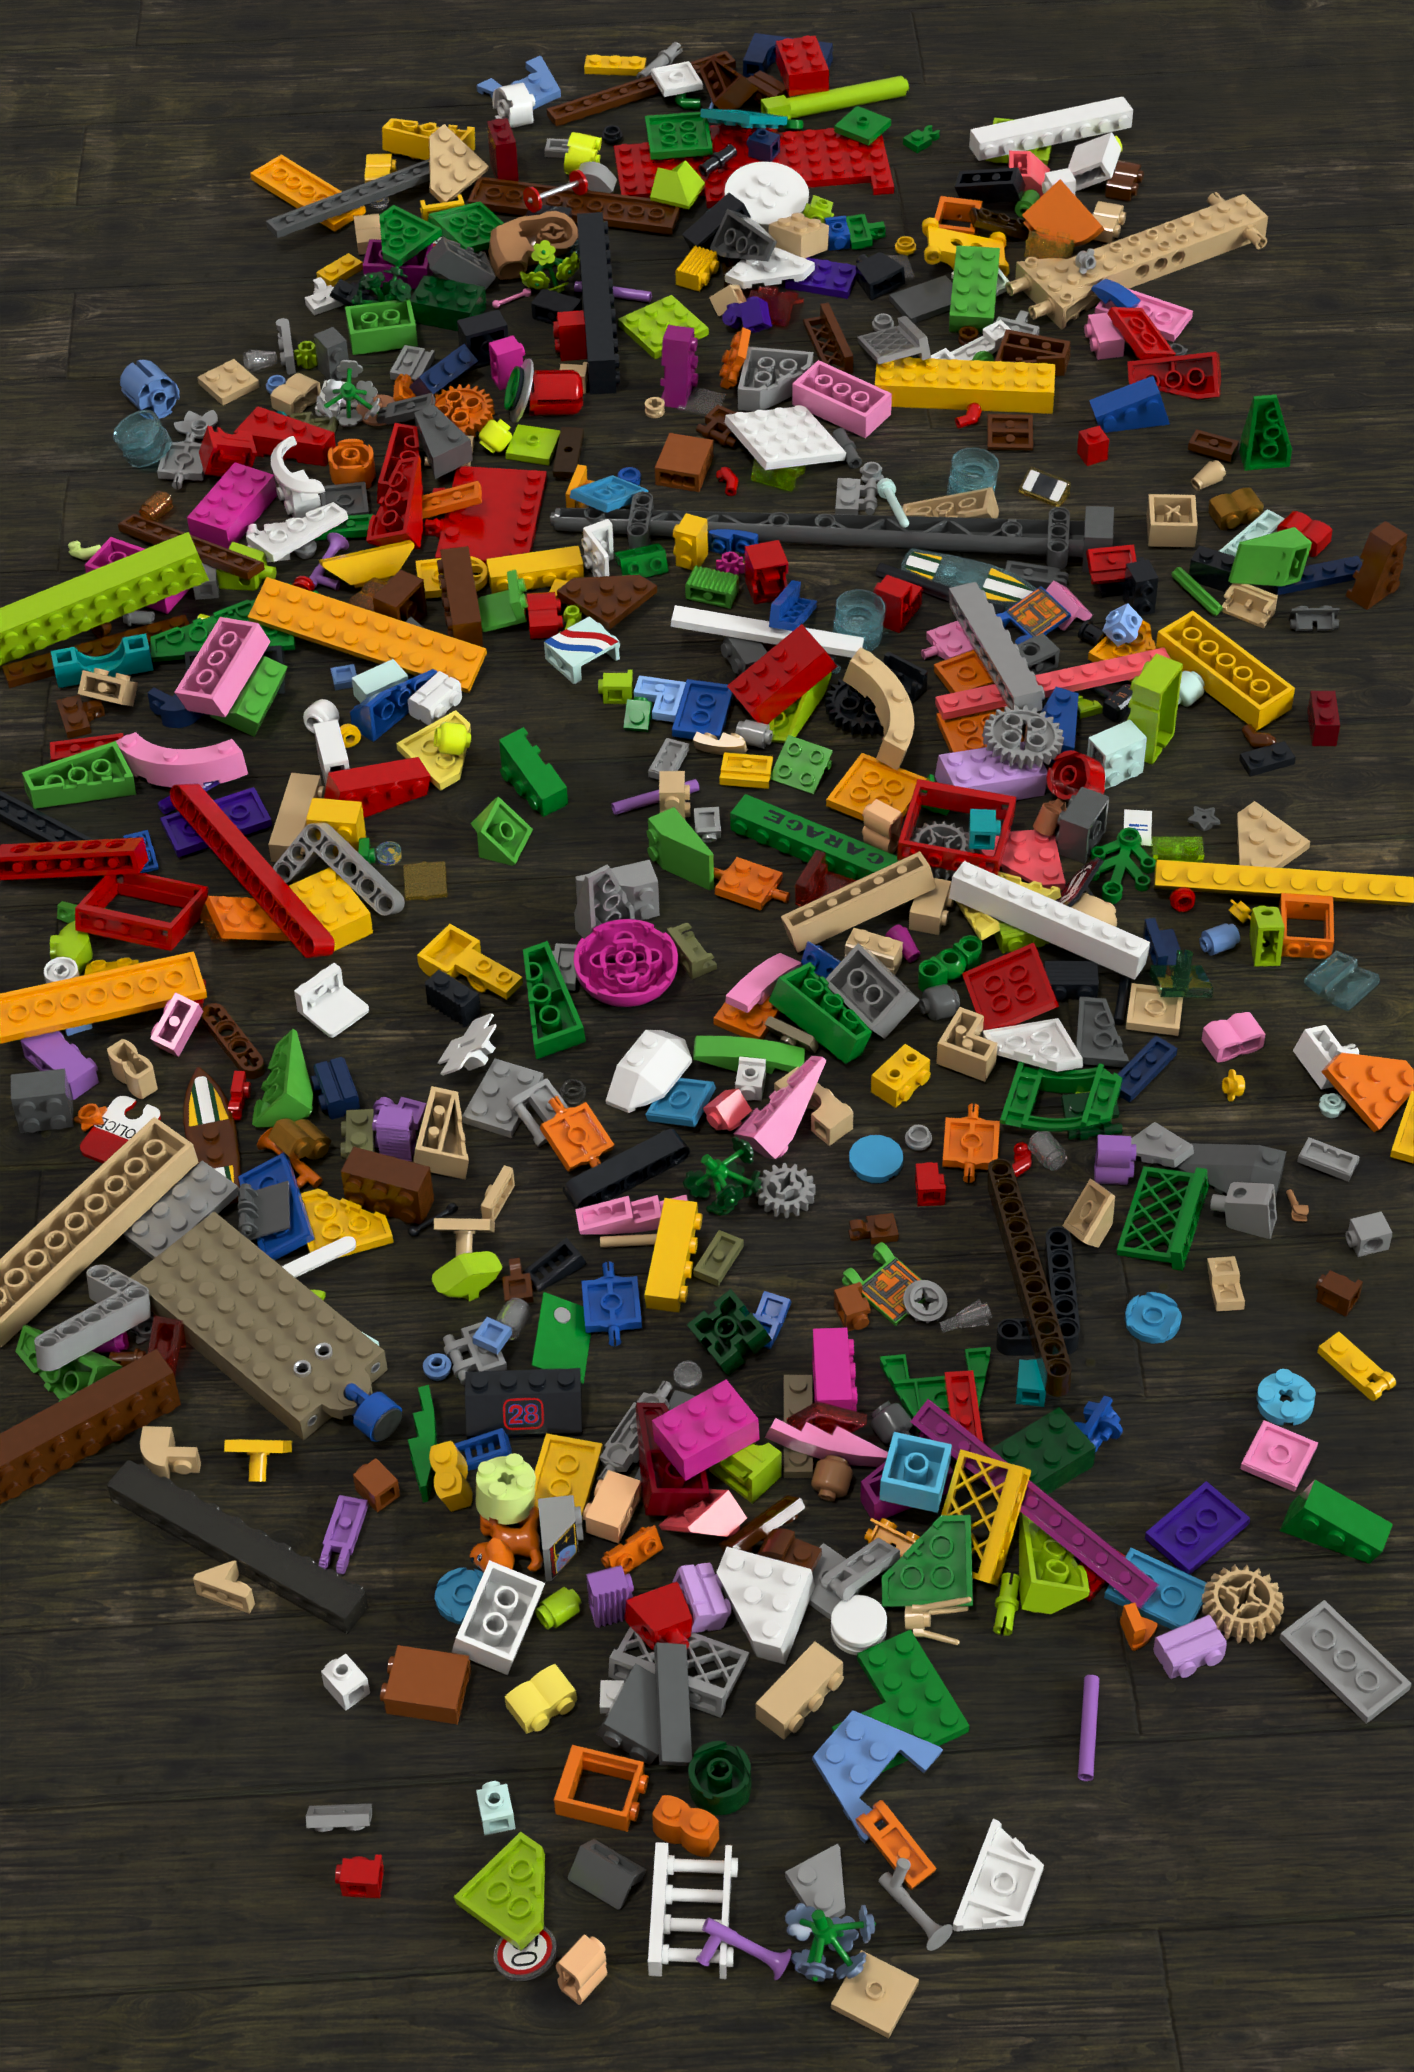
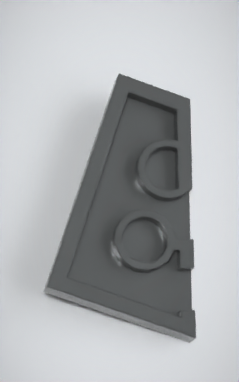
(1097, 1034)

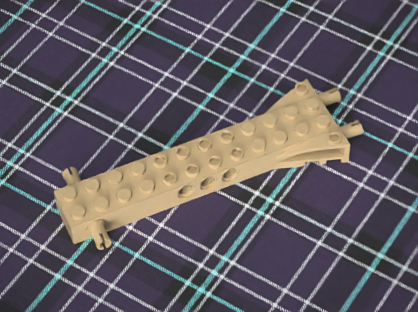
(1131, 261)

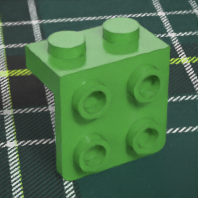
(504, 607)

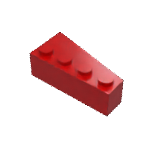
(402, 445)

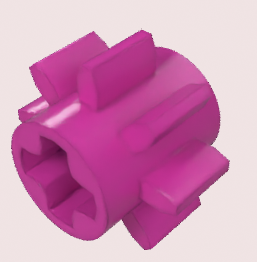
(731, 563)

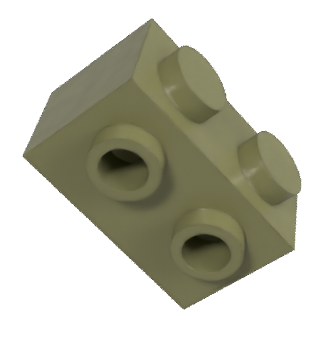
(358, 1131)

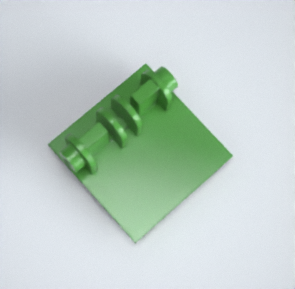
(801, 764)

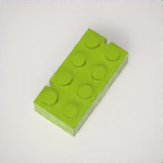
(1156, 703)

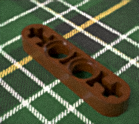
(236, 1039)

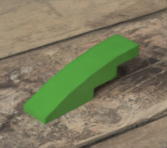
(726, 1050)

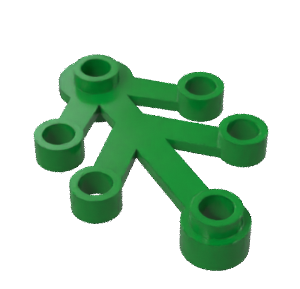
(1128, 841)

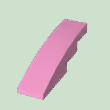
(760, 982)
(621, 1216)
(821, 1444)

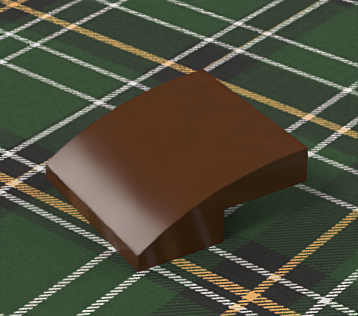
(1009, 432)

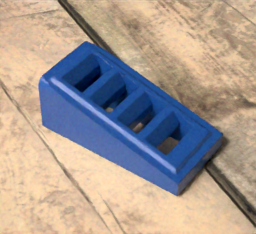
(489, 1440)

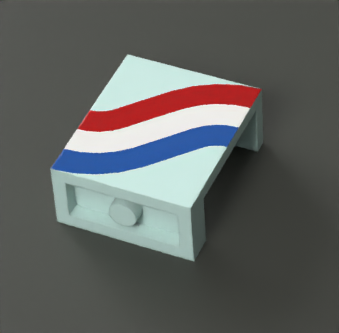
(579, 646)

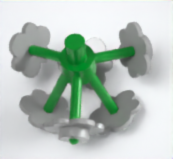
(337, 390)

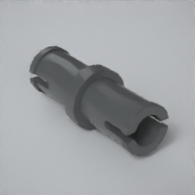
(849, 446)

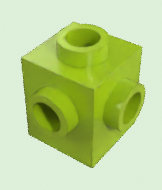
(818, 209)

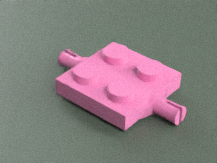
(947, 642)

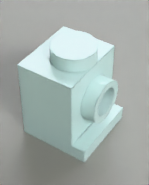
(495, 1808)

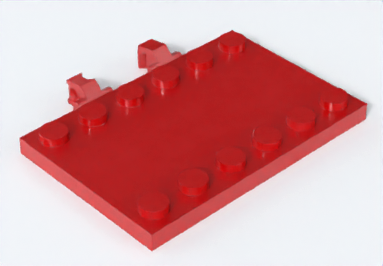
(502, 522)

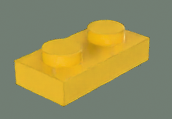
(340, 269)

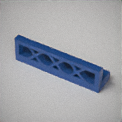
(789, 610)

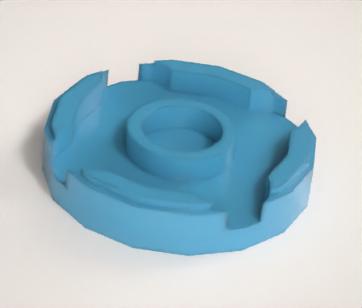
(876, 1158)
(1153, 1317)
(456, 1592)

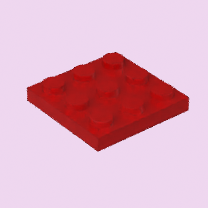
(1010, 988)

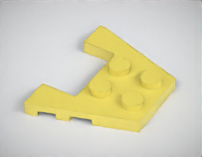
(984, 924)

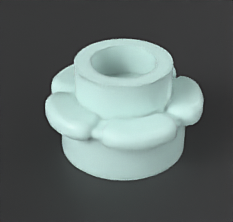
(1331, 1105)

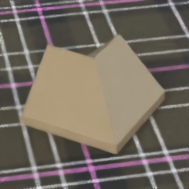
(1091, 1214)

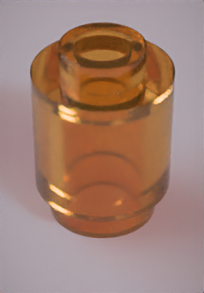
(156, 506)

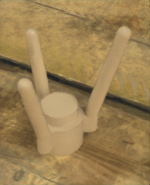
(919, 1617)

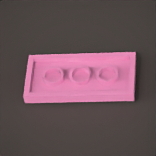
(1167, 317)

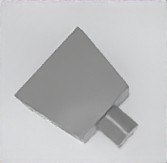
(1248, 1208)

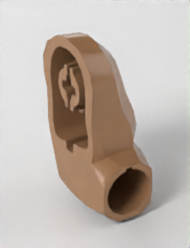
(514, 241)

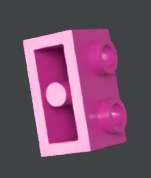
(504, 356)

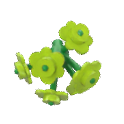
(545, 255)

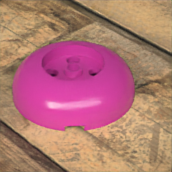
(626, 981)

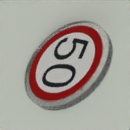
(528, 1963)

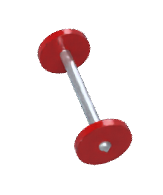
(533, 199)

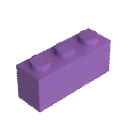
(53, 1052)

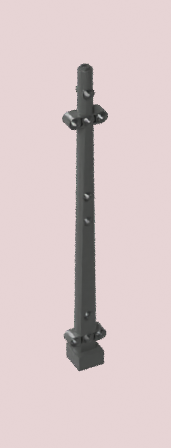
(1052, 538)

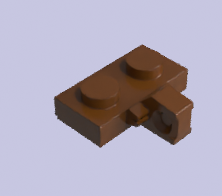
(77, 715)

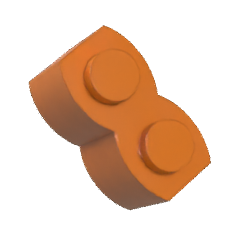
(684, 1825)

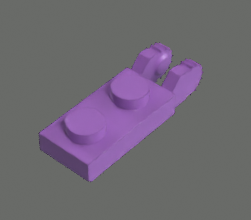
(343, 1531)

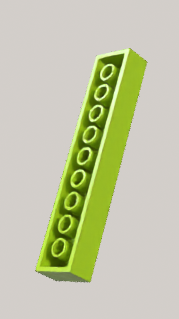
(99, 597)

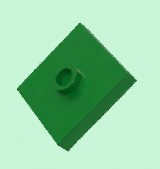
(862, 125)

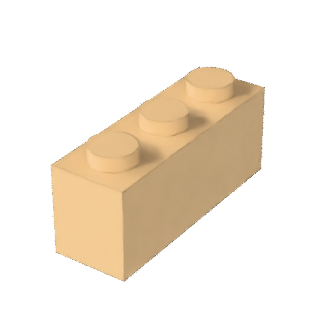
(800, 1690)

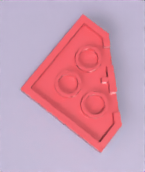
(1031, 858)

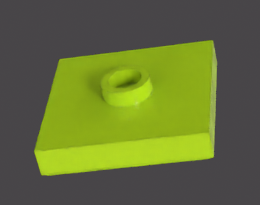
(533, 444)

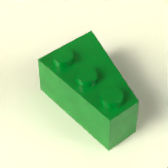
(530, 775)

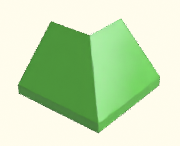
(500, 833)

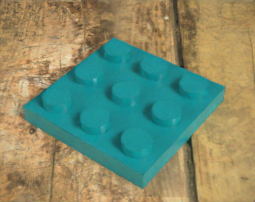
(744, 118)

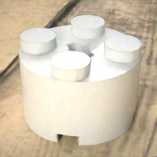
(514, 103)

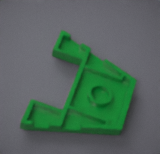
(916, 1391)

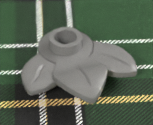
(196, 423)

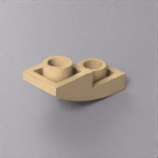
(728, 743)

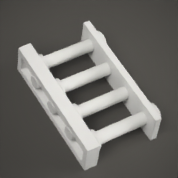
(664, 1894)

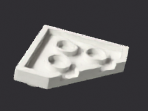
(780, 267)
(1038, 1044)

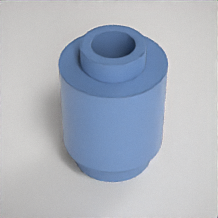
(1219, 938)

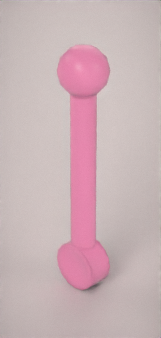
(526, 292)

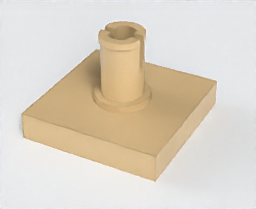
(464, 1230)

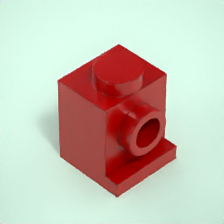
(929, 1185)
(360, 1877)

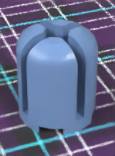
(149, 388)

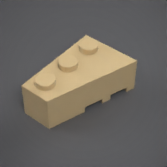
(442, 1136)

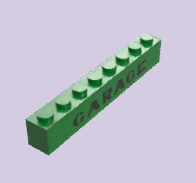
(803, 837)

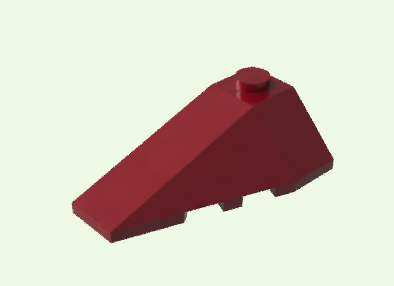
(661, 1484)

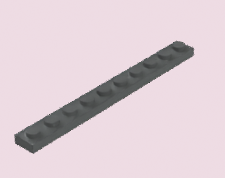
(349, 199)

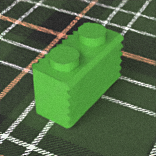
(712, 587)

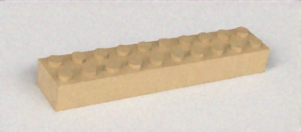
(89, 1222)

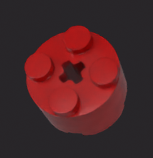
(1075, 771)

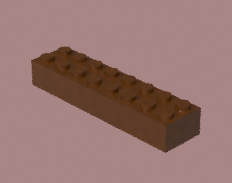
(85, 1423)

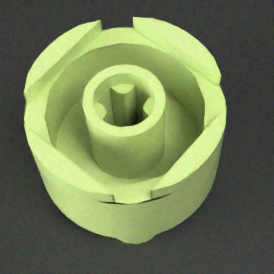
(505, 1489)

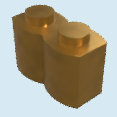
(1235, 508)
(299, 1139)

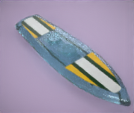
(999, 584)

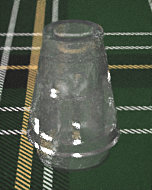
(259, 359)

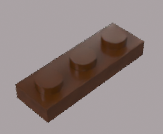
(780, 1513)

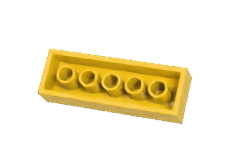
(1227, 670)

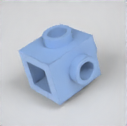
(1122, 625)

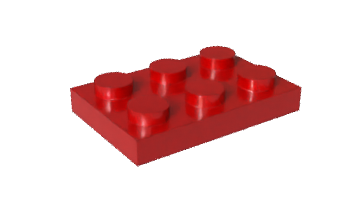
(1140, 333)

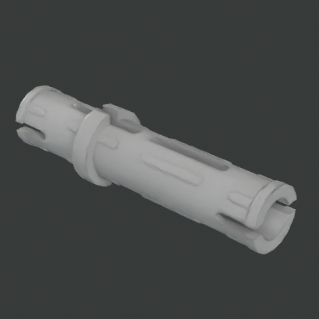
(664, 58)

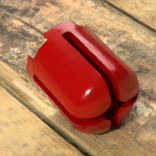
(556, 393)

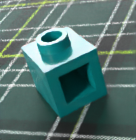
(983, 829)
(1029, 1384)

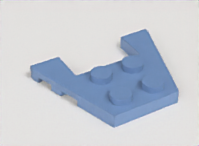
(538, 83)
(859, 1754)

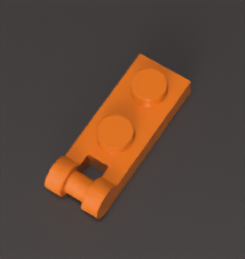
(896, 1843)

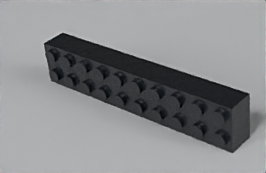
(598, 303)

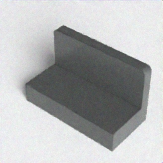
(605, 1873)

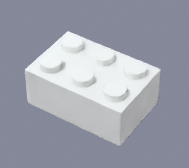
(498, 1617)

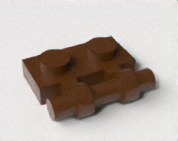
(715, 420)

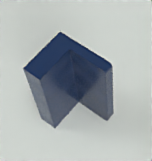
(1162, 943)

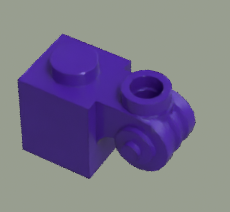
(752, 314)

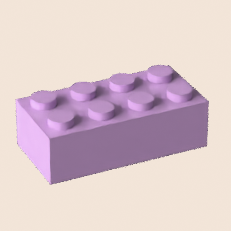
(983, 772)

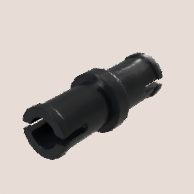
(717, 160)

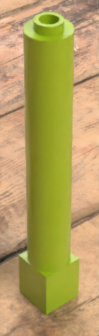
(835, 98)

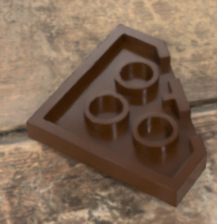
(607, 597)

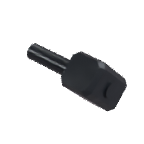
(1115, 704)

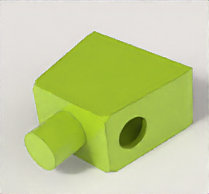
(233, 582)
(1269, 926)

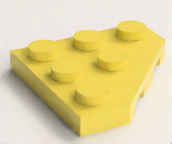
(443, 768)

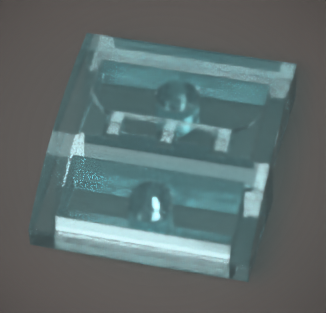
(1342, 980)

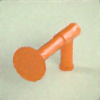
(306, 1174)

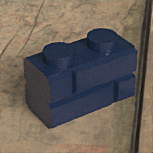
(335, 1088)

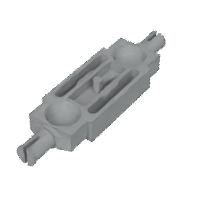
(623, 1444)

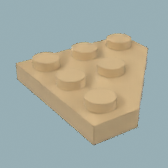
(451, 165)
(1266, 839)

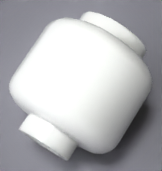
(318, 712)

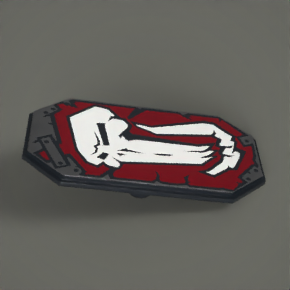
(1079, 883)

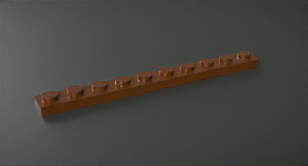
(619, 95)

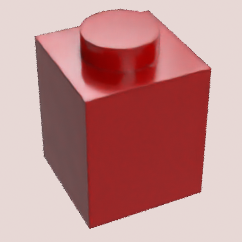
(1093, 445)

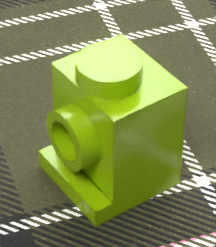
(616, 687)

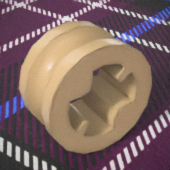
(654, 407)

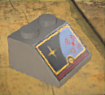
(559, 1532)

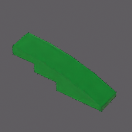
(420, 1446)

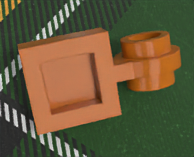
(402, 389)

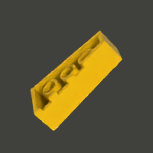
(412, 140)

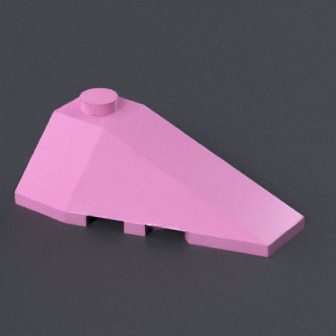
(776, 1124)

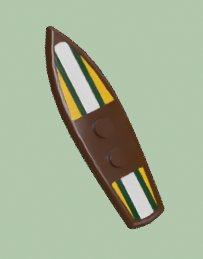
(211, 1126)

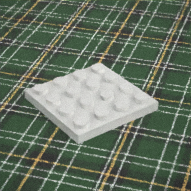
(785, 437)

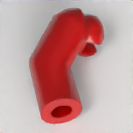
(1022, 1158)

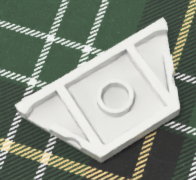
(999, 1884)

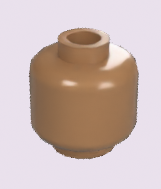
(832, 1478)

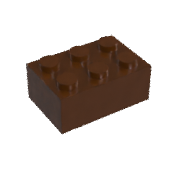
(388, 1185)

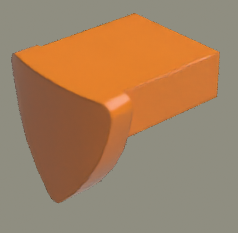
(1136, 1628)

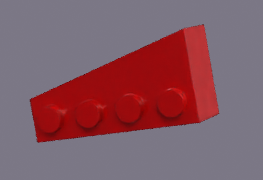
(272, 428)
(380, 784)

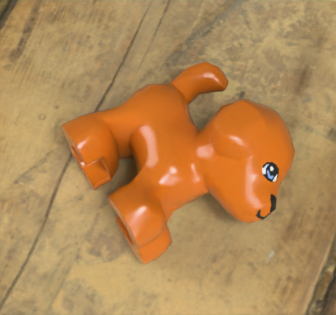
(509, 1542)

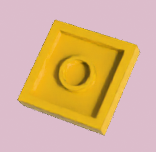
(258, 1453)

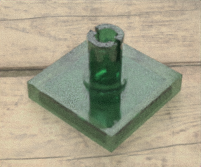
(1181, 978)

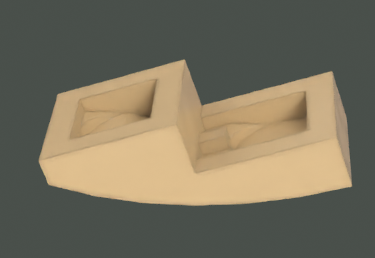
(1225, 1283)

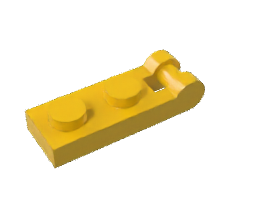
(1356, 1366)

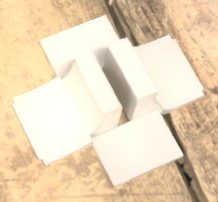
(474, 1047)

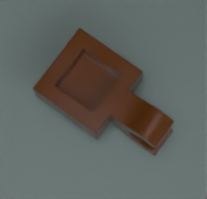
(876, 1228)
(518, 1284)

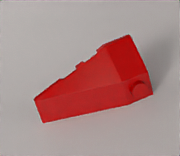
(1184, 375)
(401, 508)

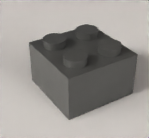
(1082, 824)
(42, 1100)

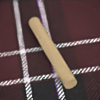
(627, 1240)

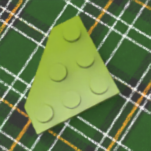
(509, 1892)

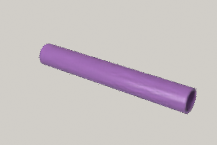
(623, 293)
(645, 799)
(1088, 1728)

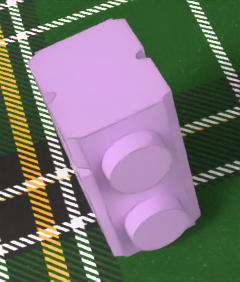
(703, 1596)
(1190, 1647)

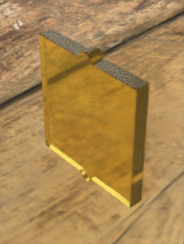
(425, 880)

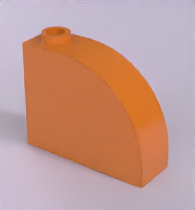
(1064, 213)

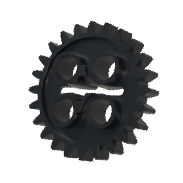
(845, 706)

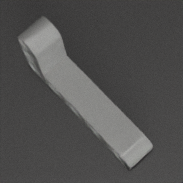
(341, 865)
(119, 1307)

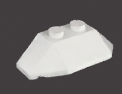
(648, 1070)

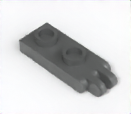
(404, 409)
(1037, 574)

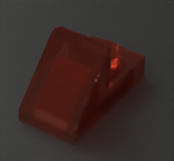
(167, 1338)

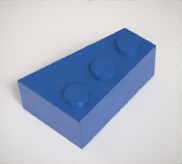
(1130, 407)

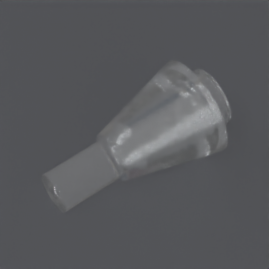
(972, 1316)

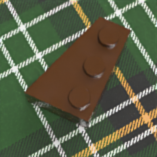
(725, 85)
(1034, 348)
(1381, 566)

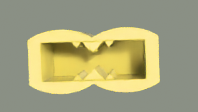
(541, 1699)

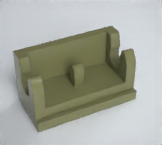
(690, 952)

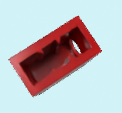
(660, 1616)

